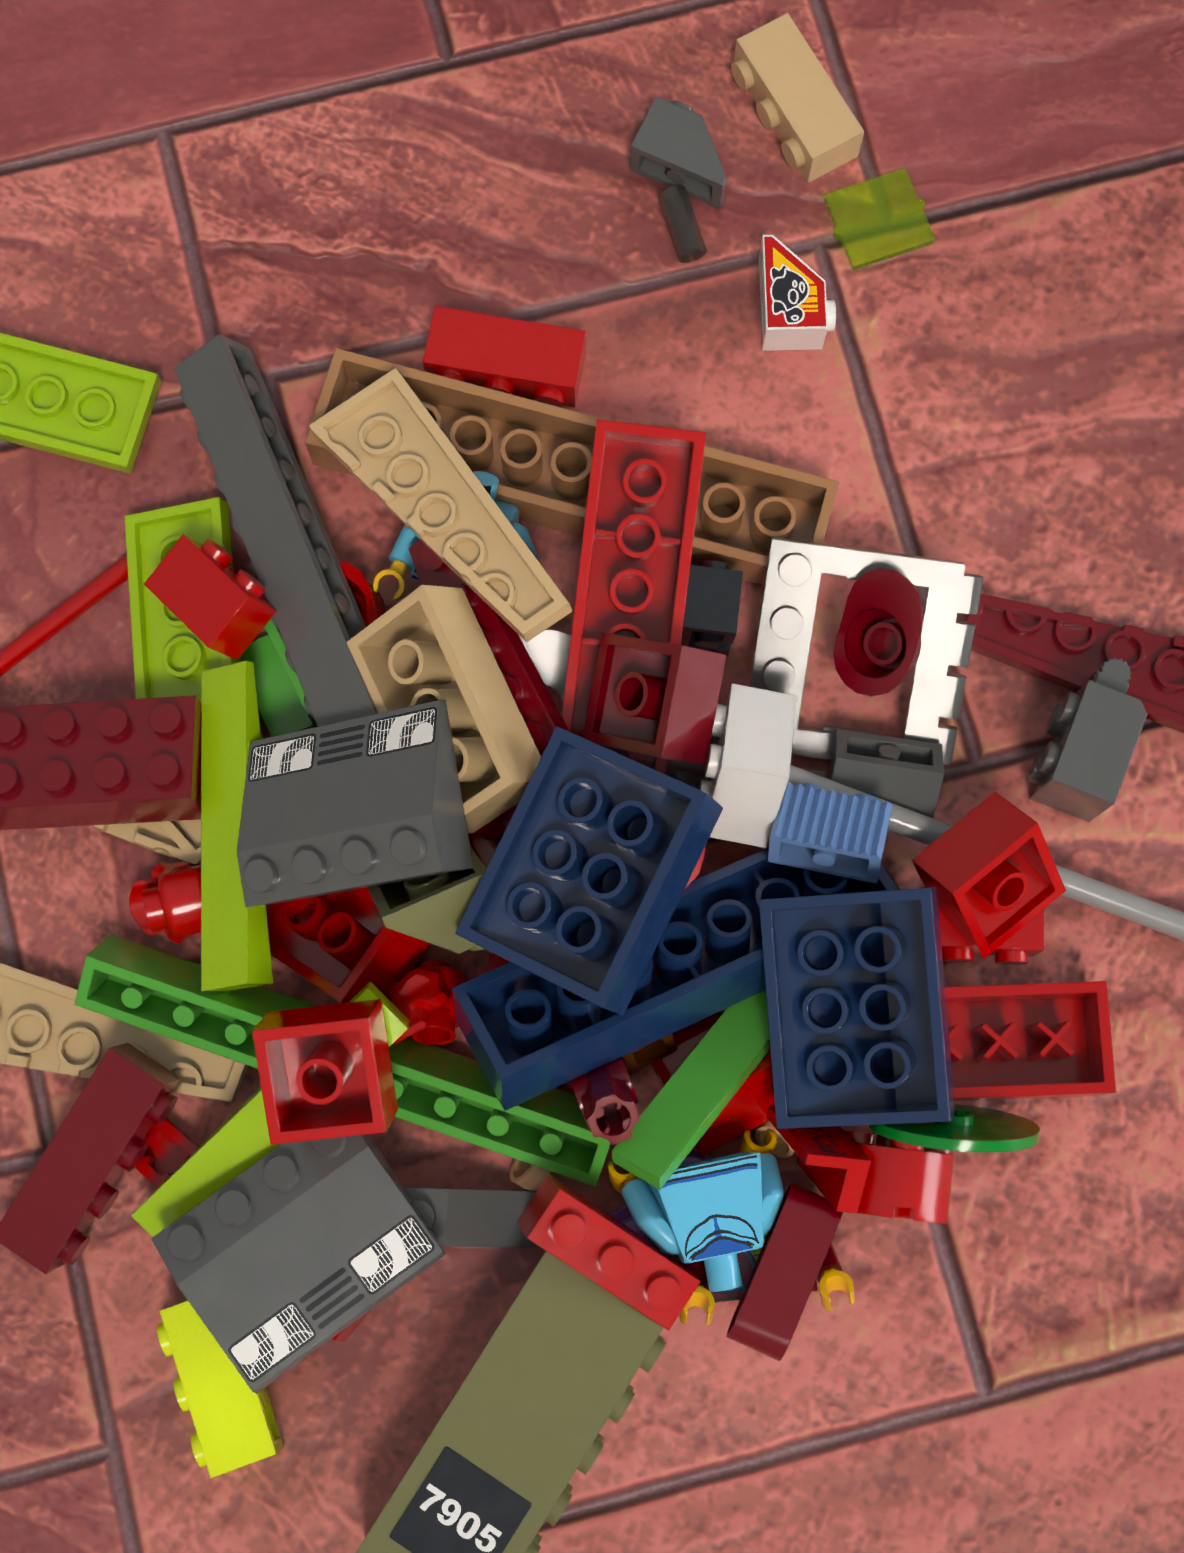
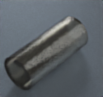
(682, 224)

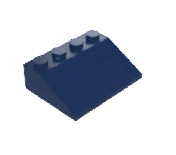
(590, 870)
(857, 1008)

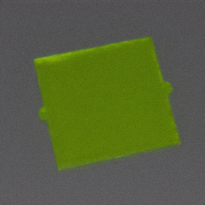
(879, 219)

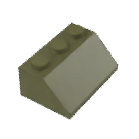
(430, 905)

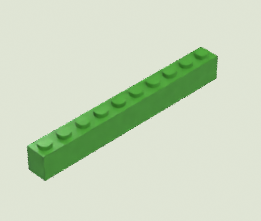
(430, 1083)

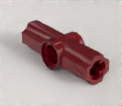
(608, 1101)

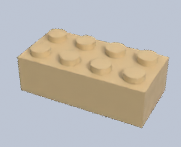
(437, 651)

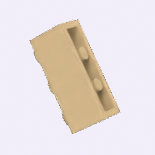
(796, 98)

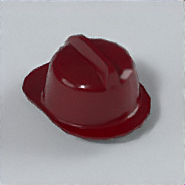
(879, 633)

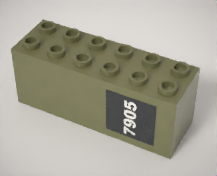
(522, 1421)

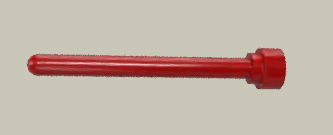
(63, 615)

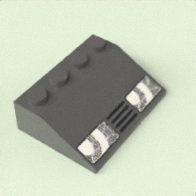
(352, 806)
(296, 1251)

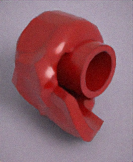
(168, 901)
(428, 1002)

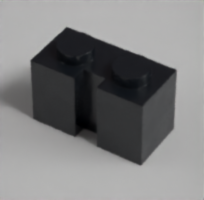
(712, 607)

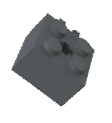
(1089, 744)

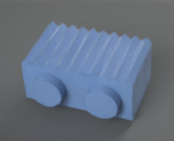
(830, 832)

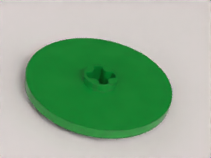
(968, 1131)

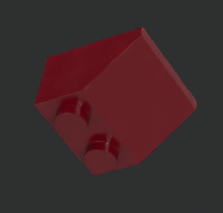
(654, 698)

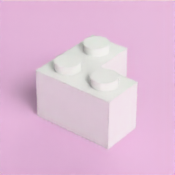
(750, 762)

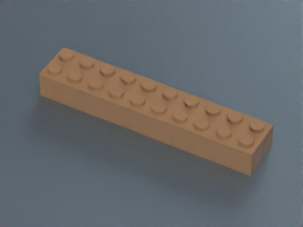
(546, 462)

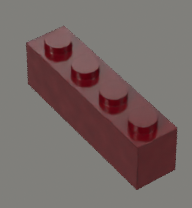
(87, 1158)

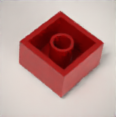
(325, 1072)

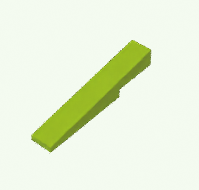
(232, 935)
(233, 1146)

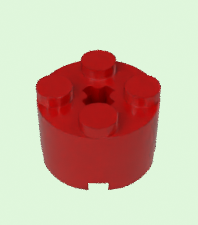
(905, 1179)

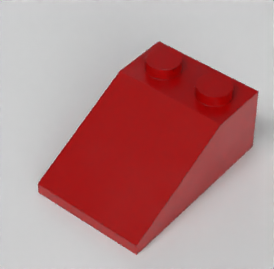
(340, 943)

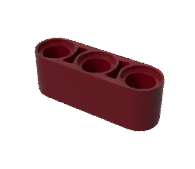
(784, 1273)

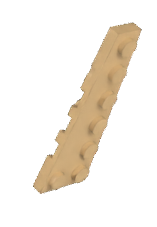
(423, 480)
(53, 1035)

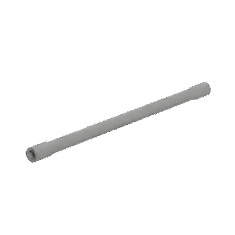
(1077, 886)

